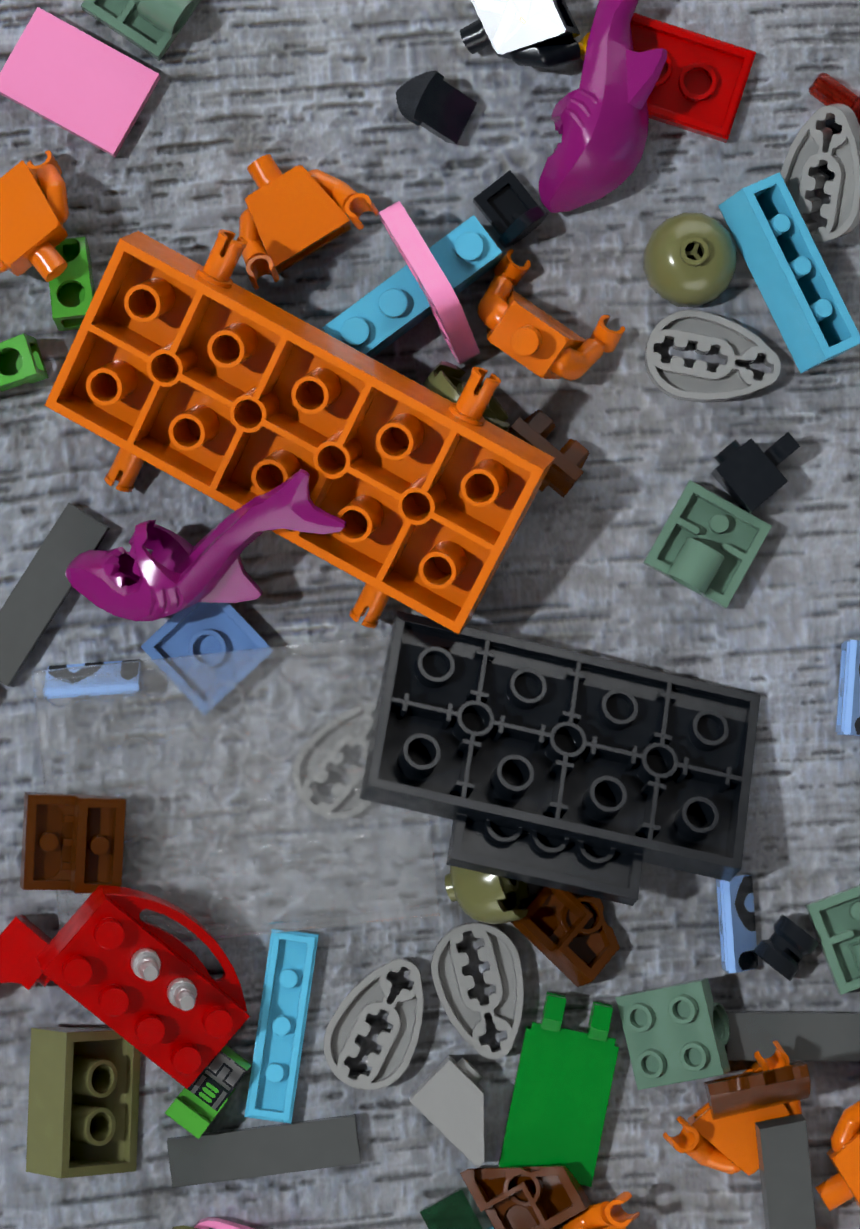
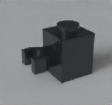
(750, 473)

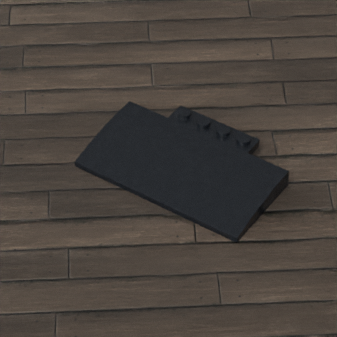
(561, 760)

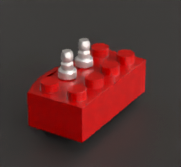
(147, 980)

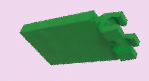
(561, 1092)

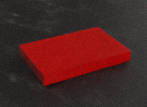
(699, 79)

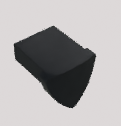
(435, 105)
(510, 209)

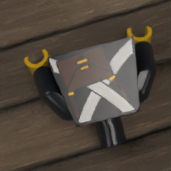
(526, 31)

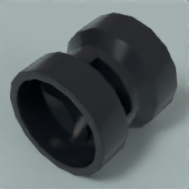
(786, 947)

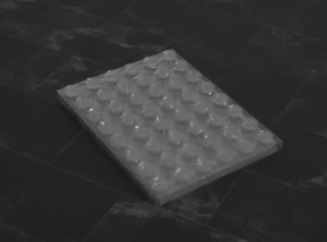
(241, 786)

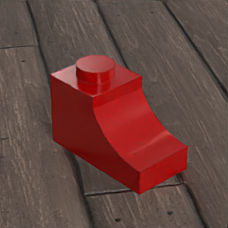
(18, 952)

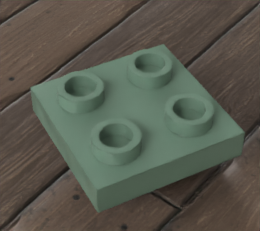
(145, 23)
(707, 544)
(838, 932)
(674, 1033)

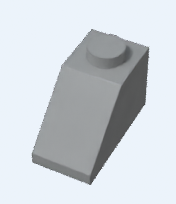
(455, 1106)

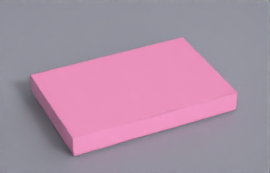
(76, 82)

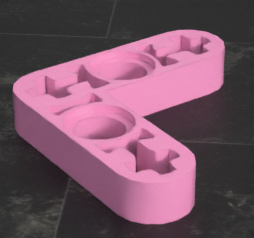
(432, 281)

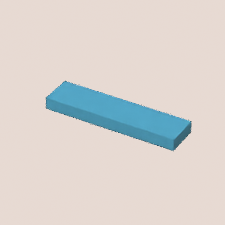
(281, 1026)

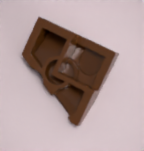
(569, 932)
(757, 1090)
(526, 1195)

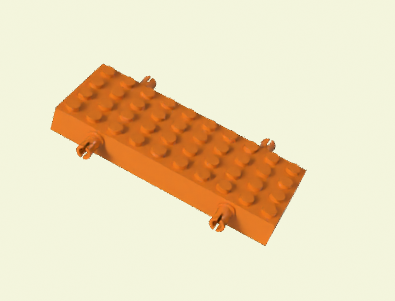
(248, 395)

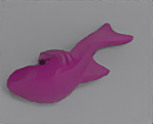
(606, 117)
(180, 574)

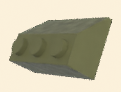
(82, 1102)

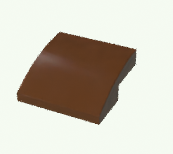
(72, 841)

